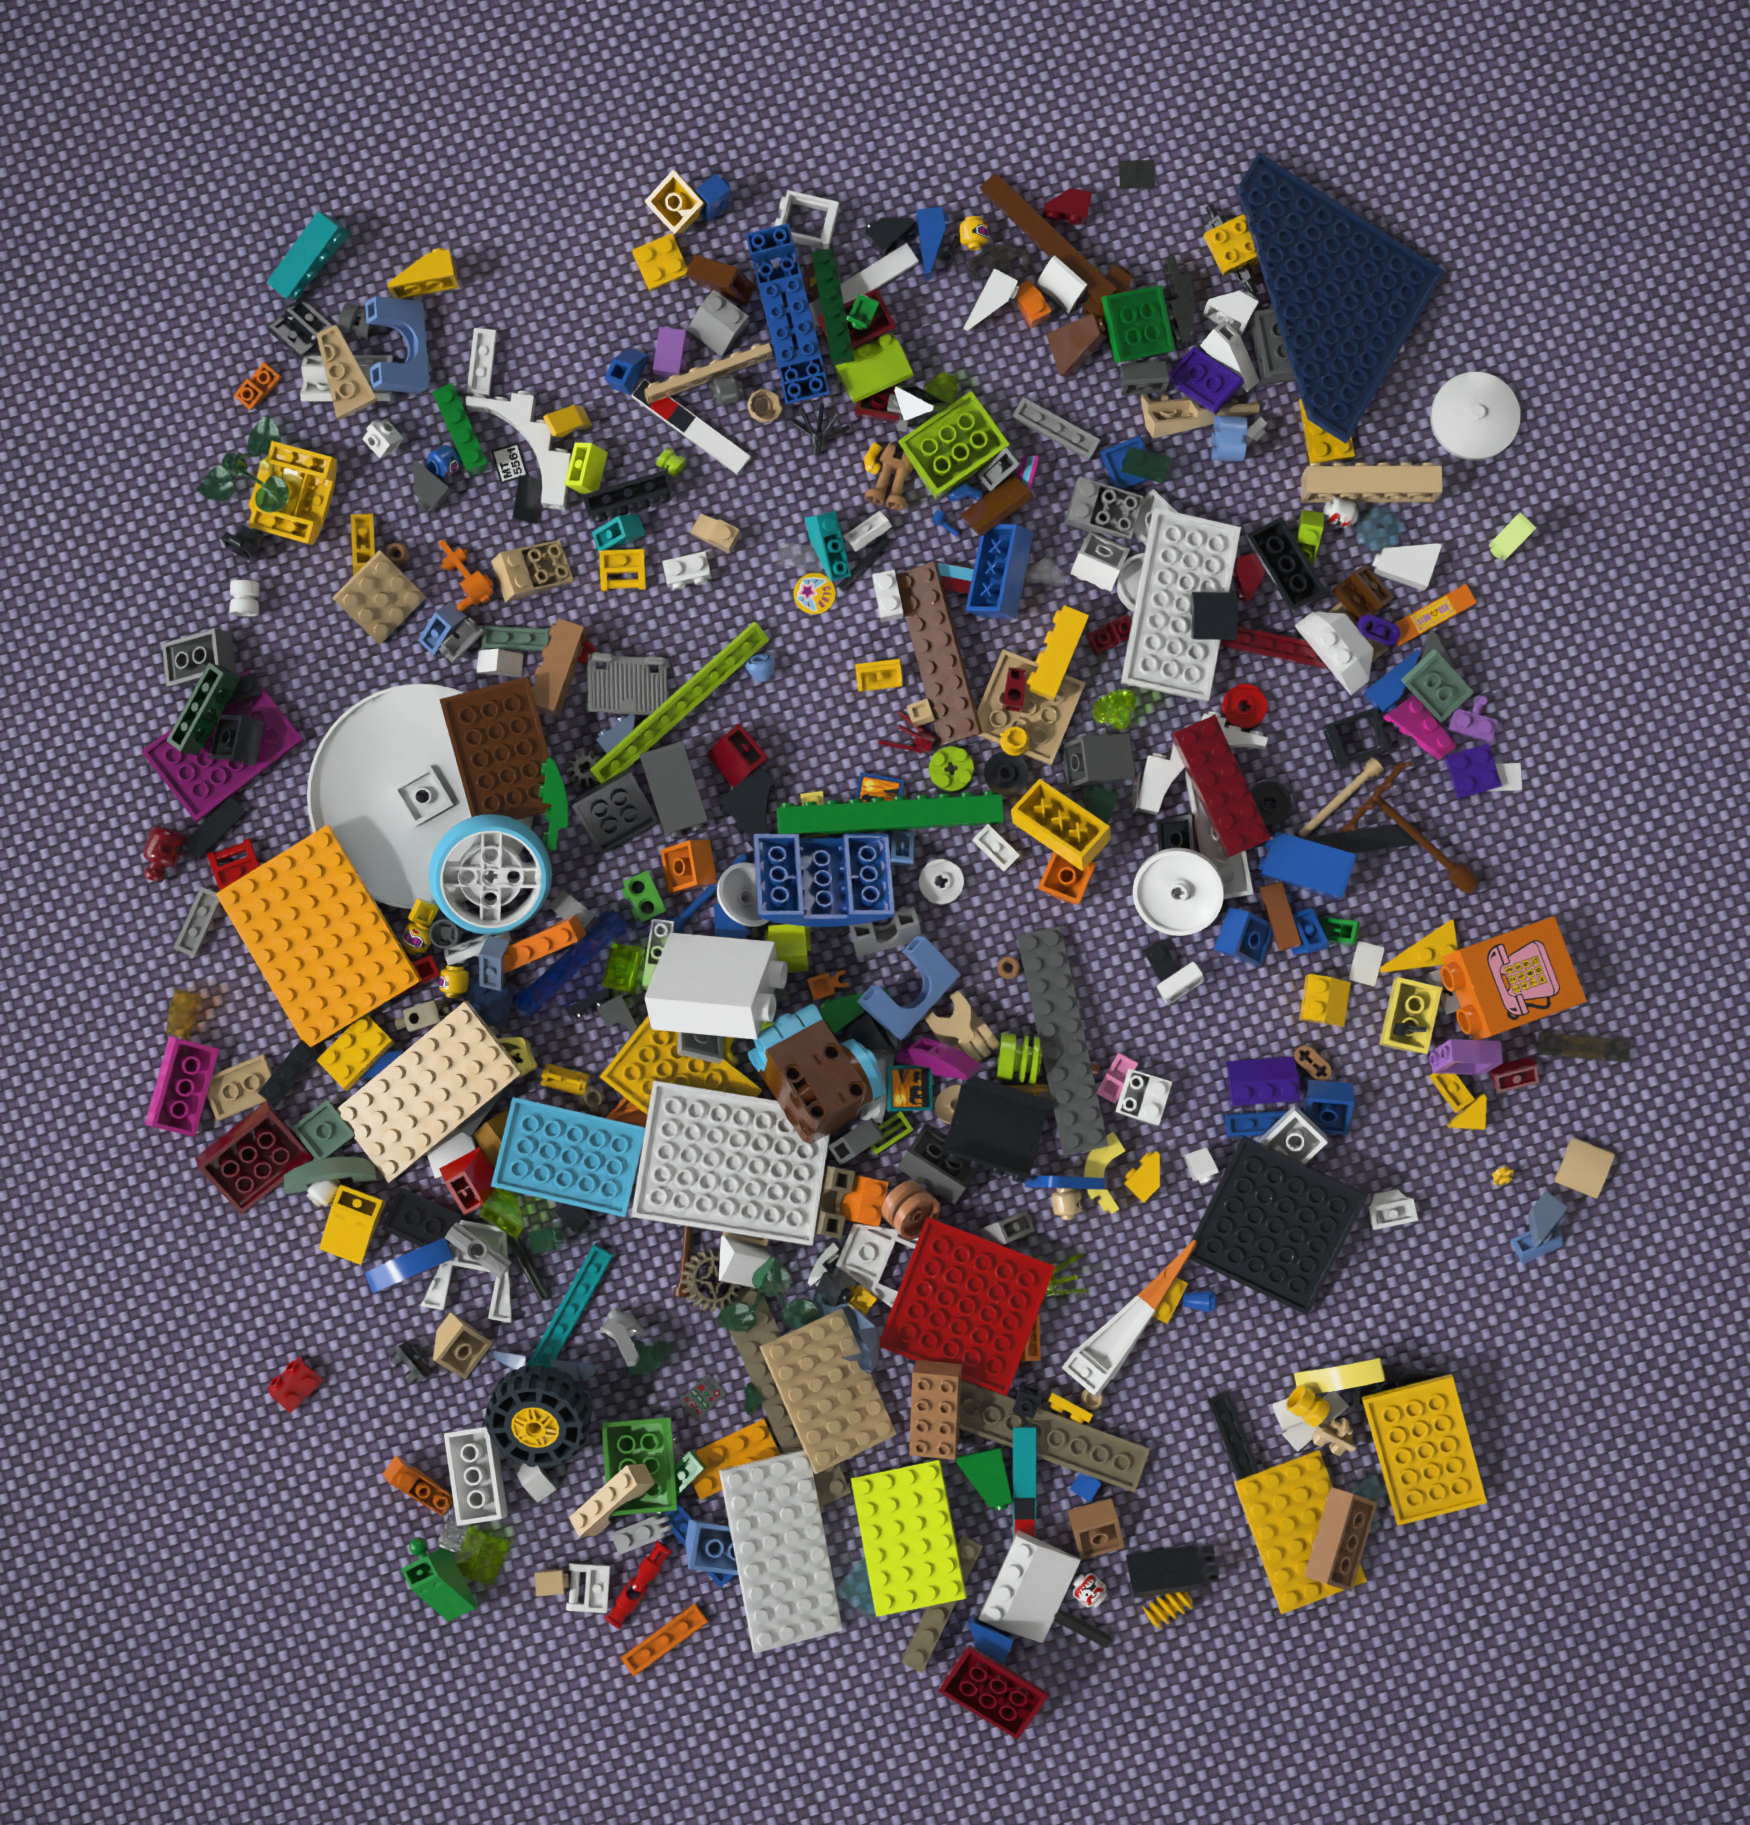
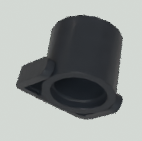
(244, 542)

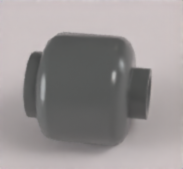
(725, 390)

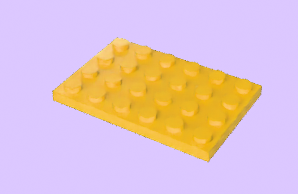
(654, 1057)
(1424, 1449)
(1284, 1518)

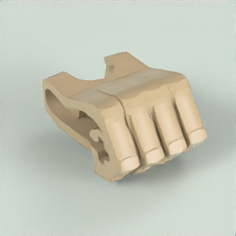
(963, 1029)

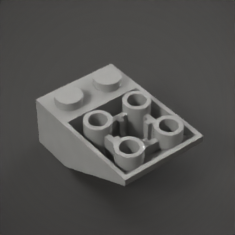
(1103, 509)

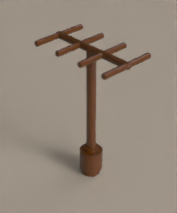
(1458, 873)

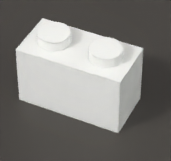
(887, 596)

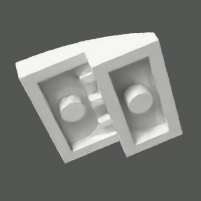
(1061, 284)
(450, 1149)

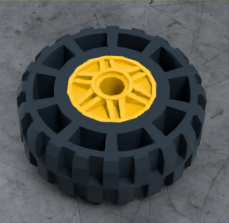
(538, 1416)

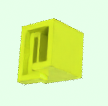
(791, 945)

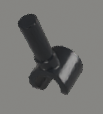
(950, 251)
(1401, 1029)

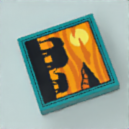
(909, 1088)

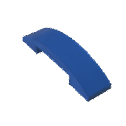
(409, 1265)

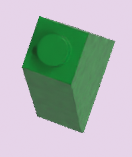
(988, 1476)

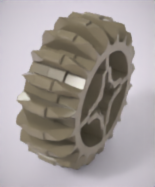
(710, 1288)

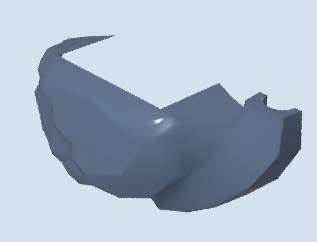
(863, 1330)
(578, 1370)

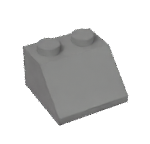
(718, 323)

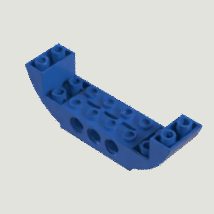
(788, 313)

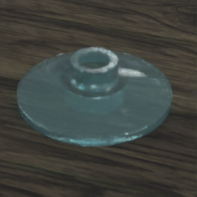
(1371, 536)

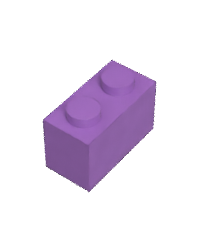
(670, 352)

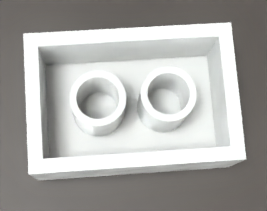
(1295, 1136)

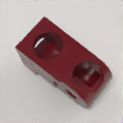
(1014, 690)

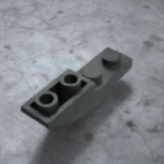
(1182, 308)

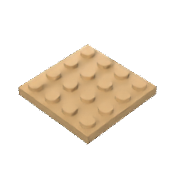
(1040, 717)

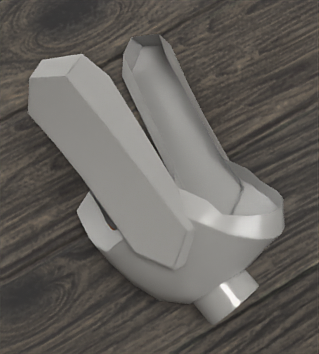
(620, 1330)

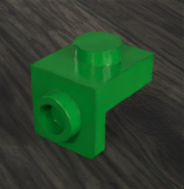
(863, 312)

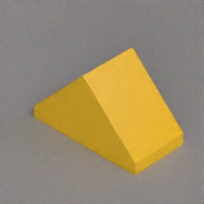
(1472, 1116)

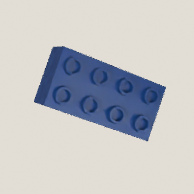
(999, 572)

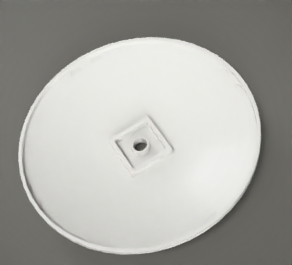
(368, 786)

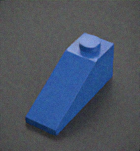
(931, 232)
(1390, 687)

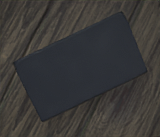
(527, 500)

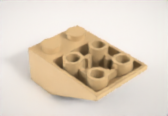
(531, 570)

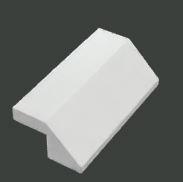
(315, 382)

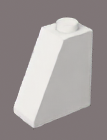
(1408, 564)

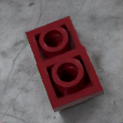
(1110, 635)

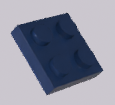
(491, 1004)

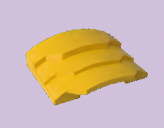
(310, 487)

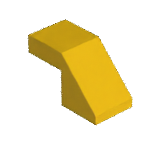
(567, 420)

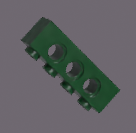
(203, 709)

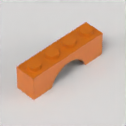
(543, 943)

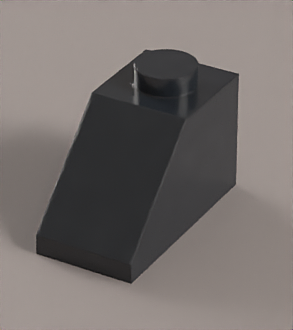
(888, 233)
(872, 1036)

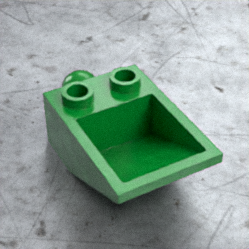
(438, 1580)

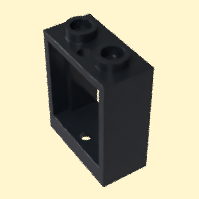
(1335, 746)

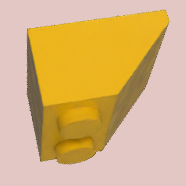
(675, 203)
(1324, 1000)

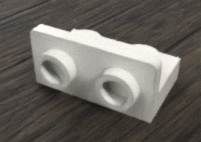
(687, 570)

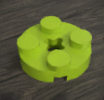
(958, 758)

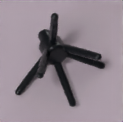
(819, 437)

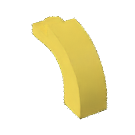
(1095, 1167)

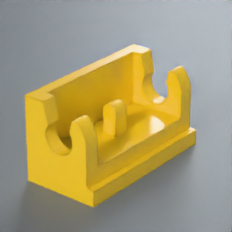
(878, 675)

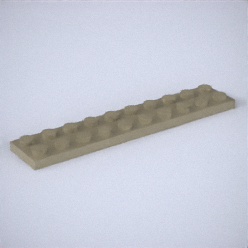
(1057, 1437)
(830, 1482)

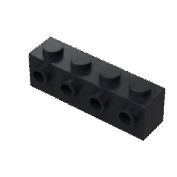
(629, 495)

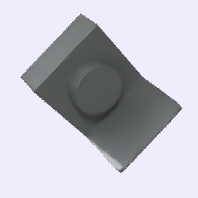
(999, 469)

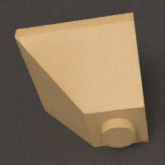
(459, 1346)

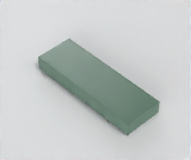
(515, 638)

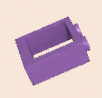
(1466, 1057)

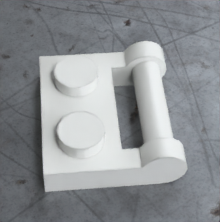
(595, 1589)

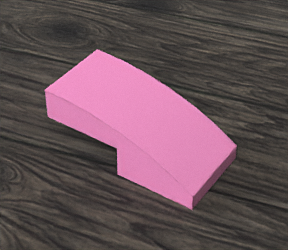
(1114, 1079)

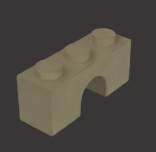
(835, 1185)

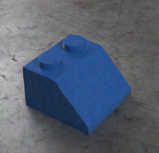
(1244, 937)
(1329, 1105)
(991, 1640)

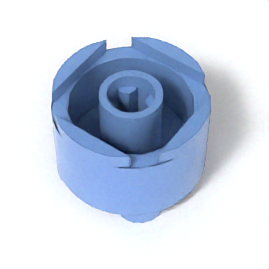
(1229, 438)

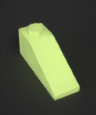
(1511, 537)

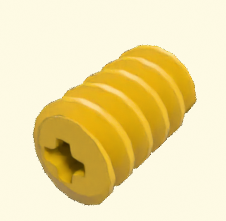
(1168, 1608)

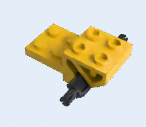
(1232, 247)

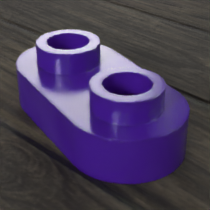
(1377, 628)

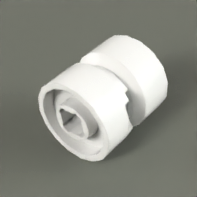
(244, 598)

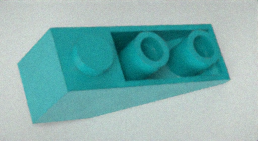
(828, 544)

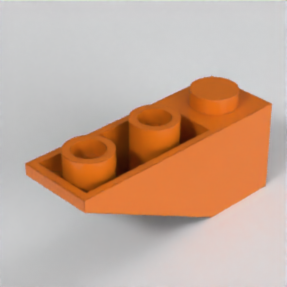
(418, 1485)

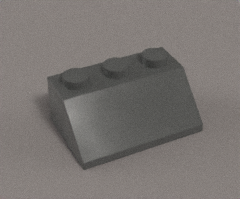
(932, 1169)

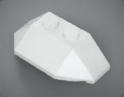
(1339, 647)

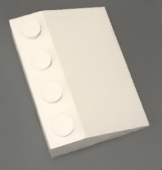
(1029, 1588)

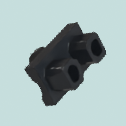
(414, 1359)

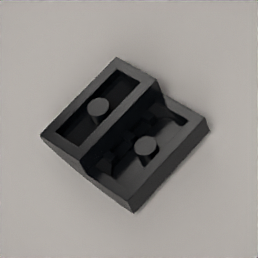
(299, 328)
(1214, 615)

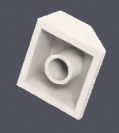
(1234, 308)
(1099, 561)

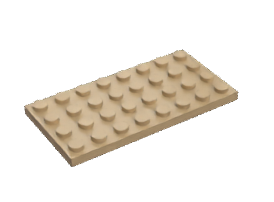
(428, 1091)

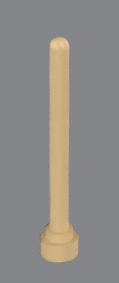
(1371, 769)

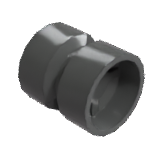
(350, 319)
(445, 933)

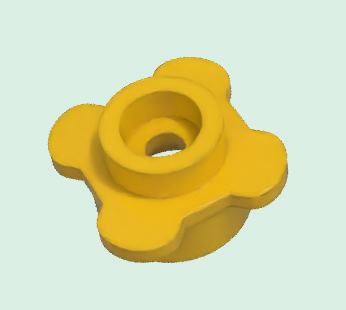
(1503, 1176)

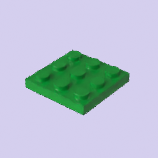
(1138, 324)

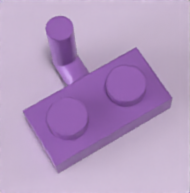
(1473, 723)

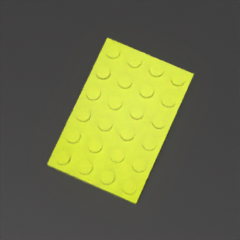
(908, 1538)

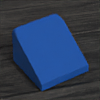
(1085, 1486)

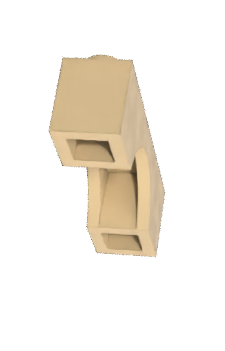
(623, 1487)

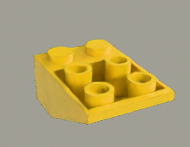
(351, 1224)

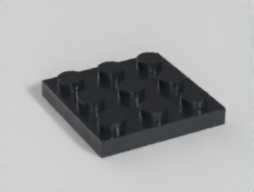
(614, 811)

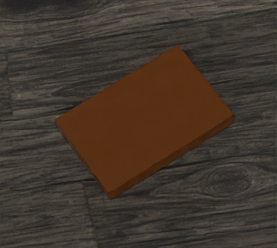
(997, 505)

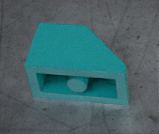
(618, 532)

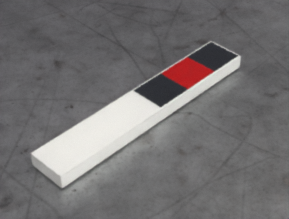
(694, 430)

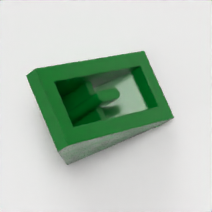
(1340, 931)

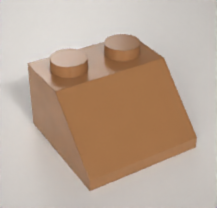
(1096, 1529)

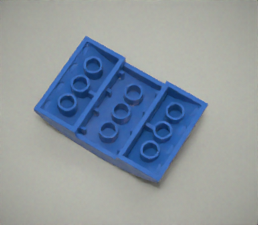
(823, 879)

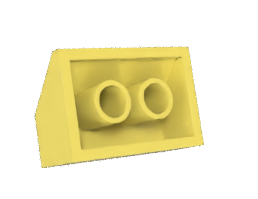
(1414, 1005)

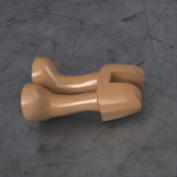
(889, 463)

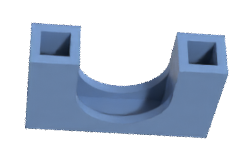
(408, 320)
(936, 978)

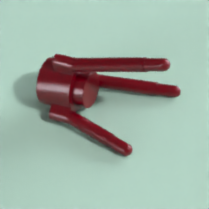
(922, 739)

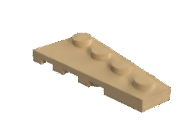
(345, 379)

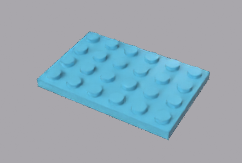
(568, 1157)

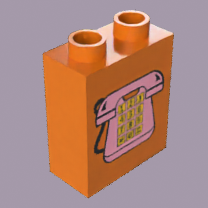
(1512, 979)

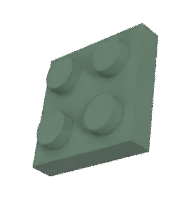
(323, 1131)

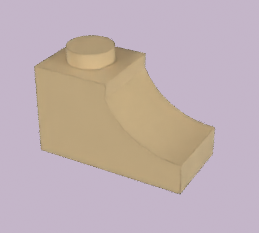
(716, 533)

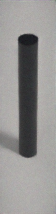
(863, 564)

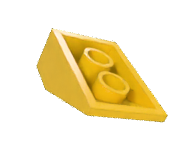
(427, 275)

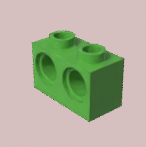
(649, 895)

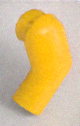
(870, 458)
(727, 1053)

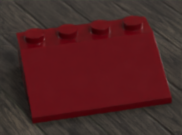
(252, 1157)
(993, 1691)

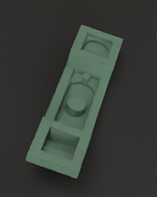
(329, 1169)

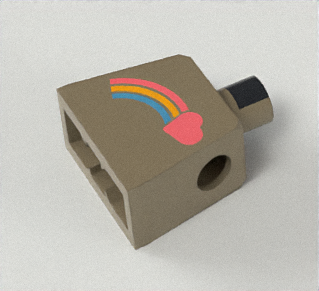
(423, 1016)

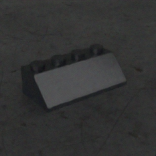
(1286, 565)

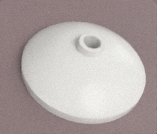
(739, 883)

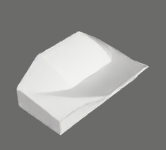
(1391, 1209)

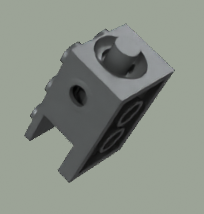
(1270, 347)

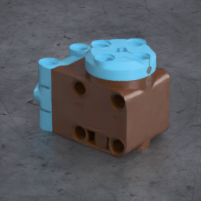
(813, 1075)

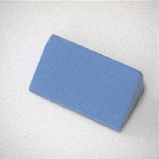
(1527, 1251)

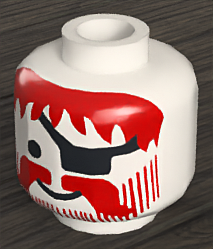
(1341, 512)
(1089, 1590)

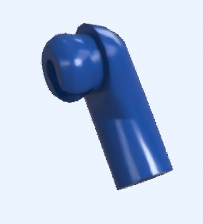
(964, 490)

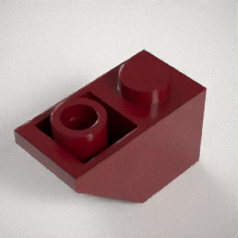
(1069, 206)
(1248, 574)

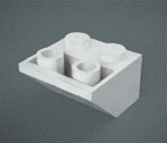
(1143, 1097)

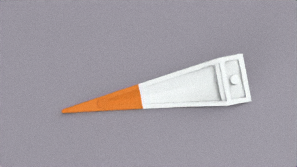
(1105, 1351)

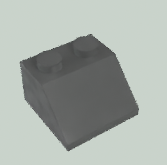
(1143, 377)

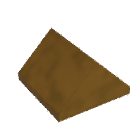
(490, 1136)

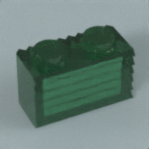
(1146, 464)

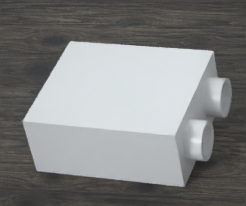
(715, 986)

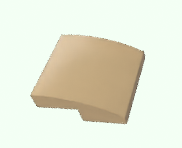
(1584, 1167)

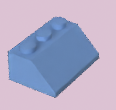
(710, 1547)

